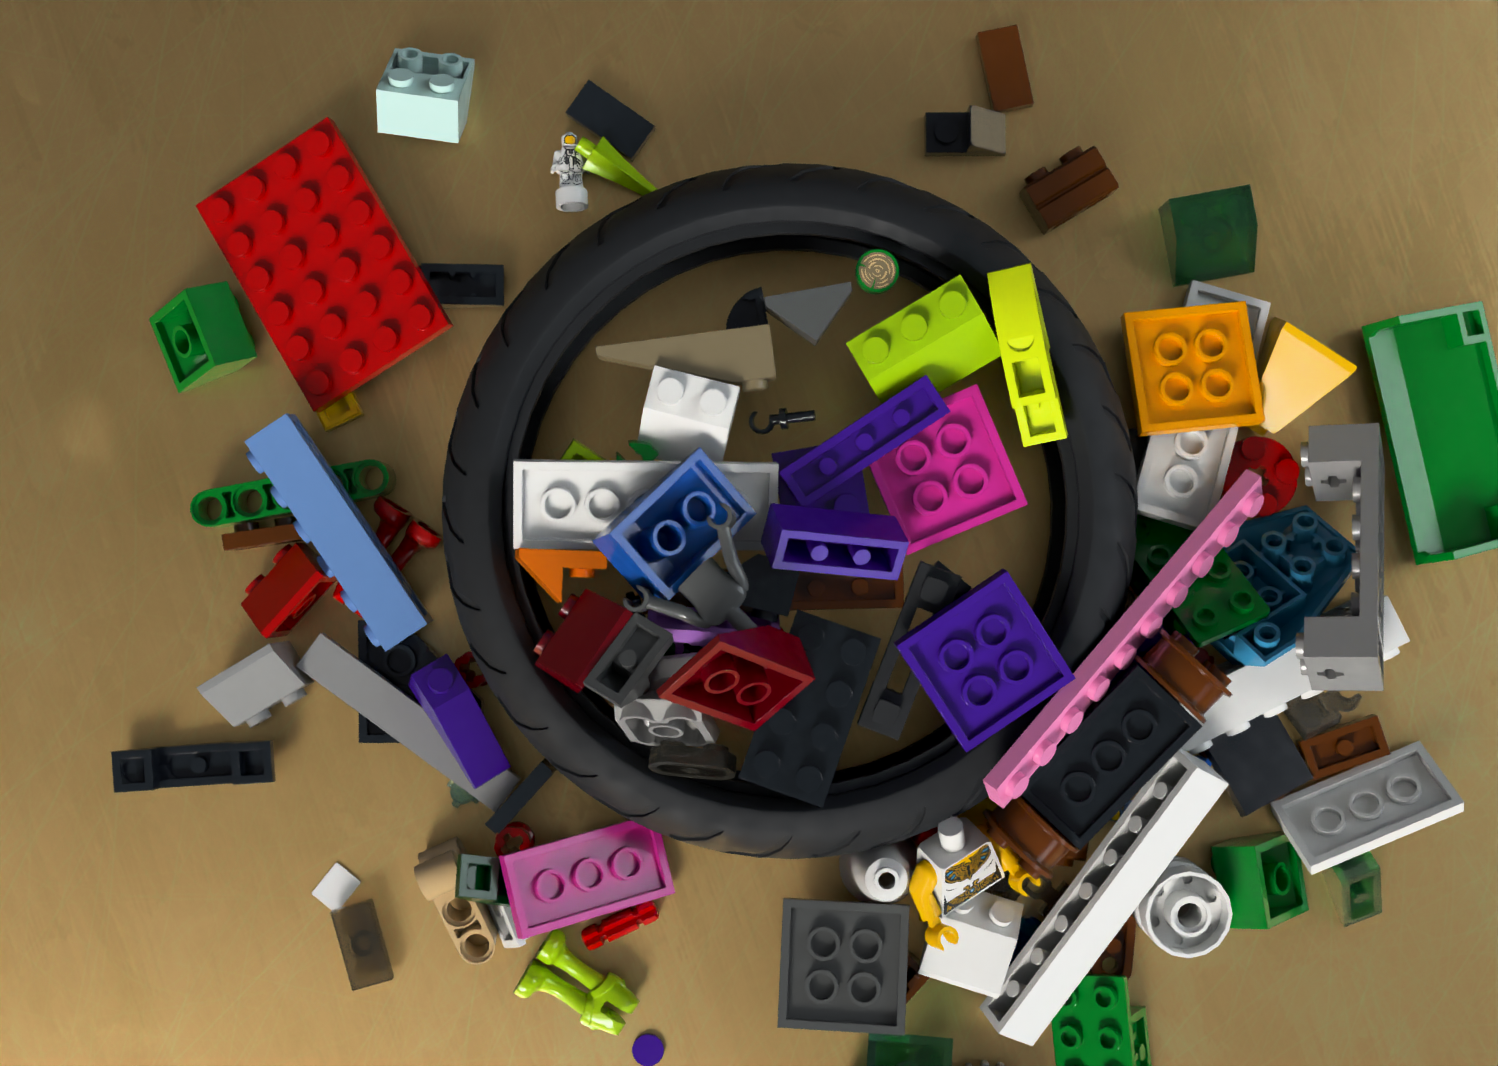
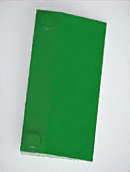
(1441, 426)

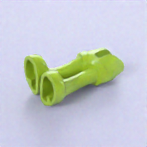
(589, 1005)

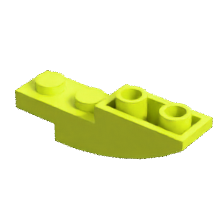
(1026, 355)

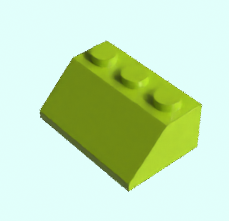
(933, 337)

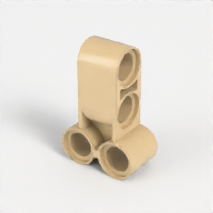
(437, 882)

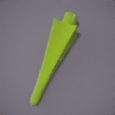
(608, 163)

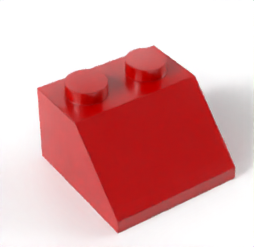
(287, 591)

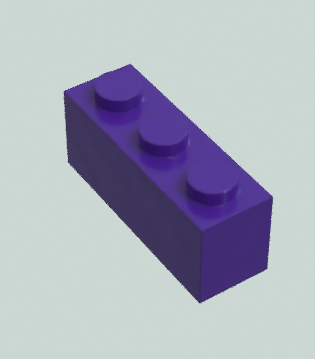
(834, 542)

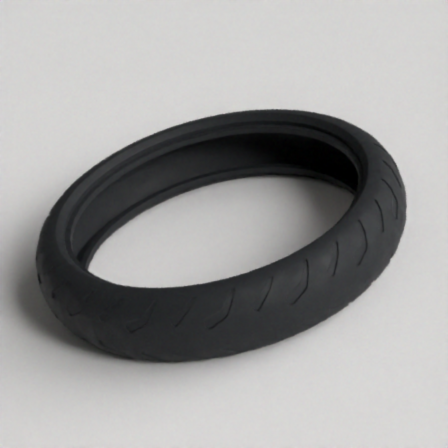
(553, 322)

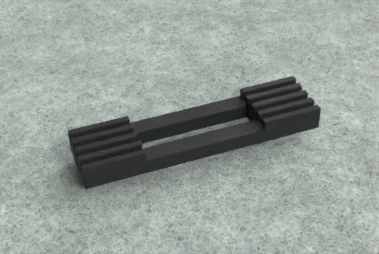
(884, 708)

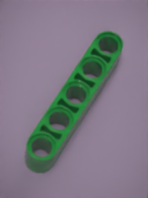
(234, 497)

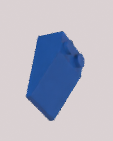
(667, 529)

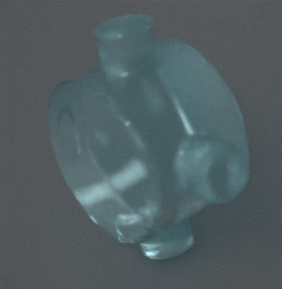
(459, 795)

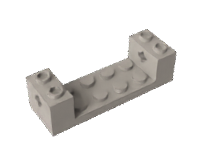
(1349, 650)

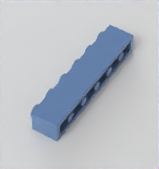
(337, 530)

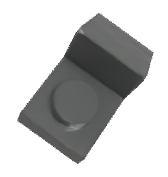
(629, 660)

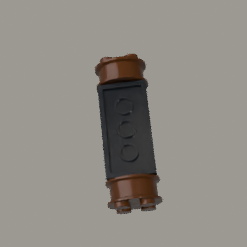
(1109, 754)

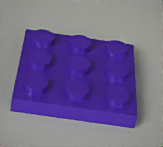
(984, 660)

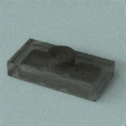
(362, 944)

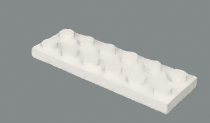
(1186, 471)
(575, 500)

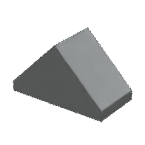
(809, 310)

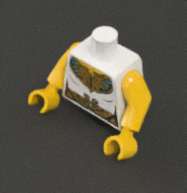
(956, 868)

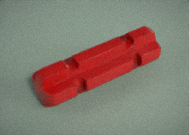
(619, 924)

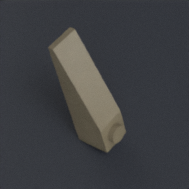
(727, 356)

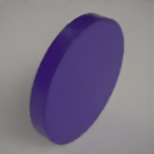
(648, 1049)

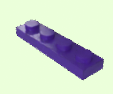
(864, 441)

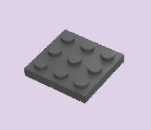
(843, 966)

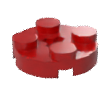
(1278, 468)

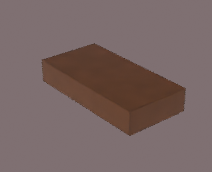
(1004, 69)

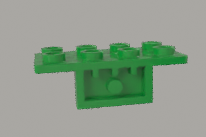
(1214, 604)
(1101, 1026)

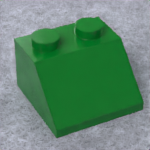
(203, 335)
(1261, 879)

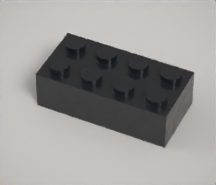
(805, 738)

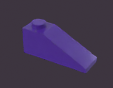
(459, 720)

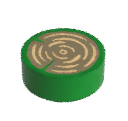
(876, 271)

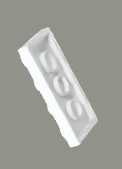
(1366, 807)

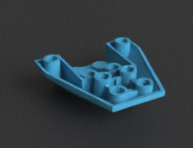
(1296, 569)

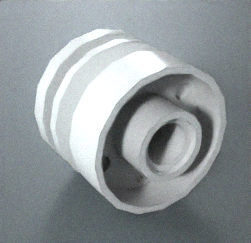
(1185, 910)

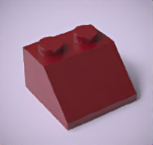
(581, 639)

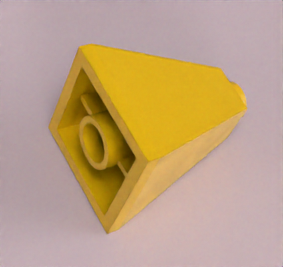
(1294, 374)

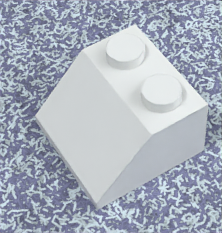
(687, 414)
(985, 946)

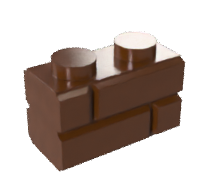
(1067, 189)

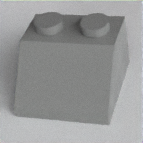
(257, 684)

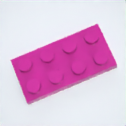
(585, 876)

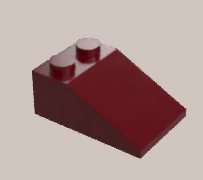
(742, 676)

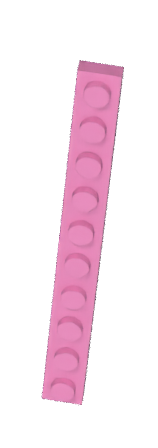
(1119, 646)

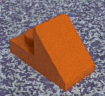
(548, 564)

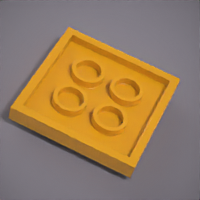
(1192, 368)

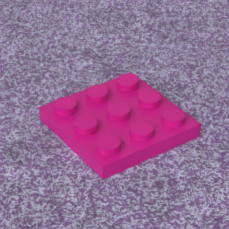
(949, 474)

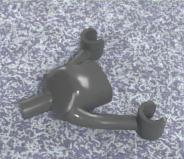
(708, 588)

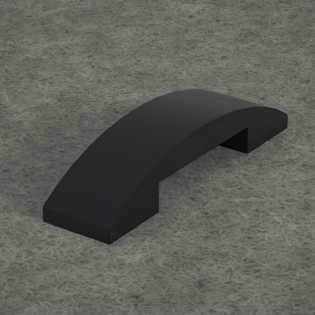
(193, 765)

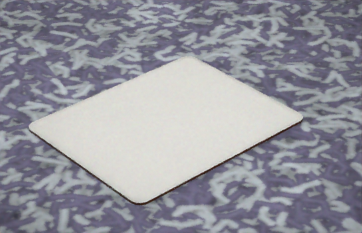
(336, 887)

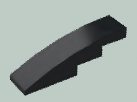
(466, 284)

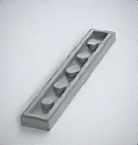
(394, 713)

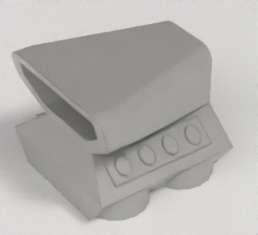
(657, 719)

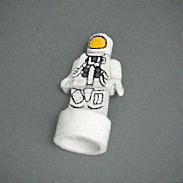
(569, 163)

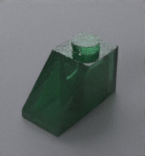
(1355, 888)

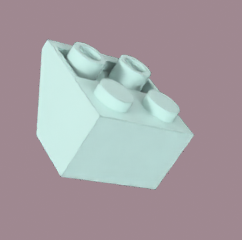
(425, 95)

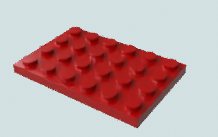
(324, 265)

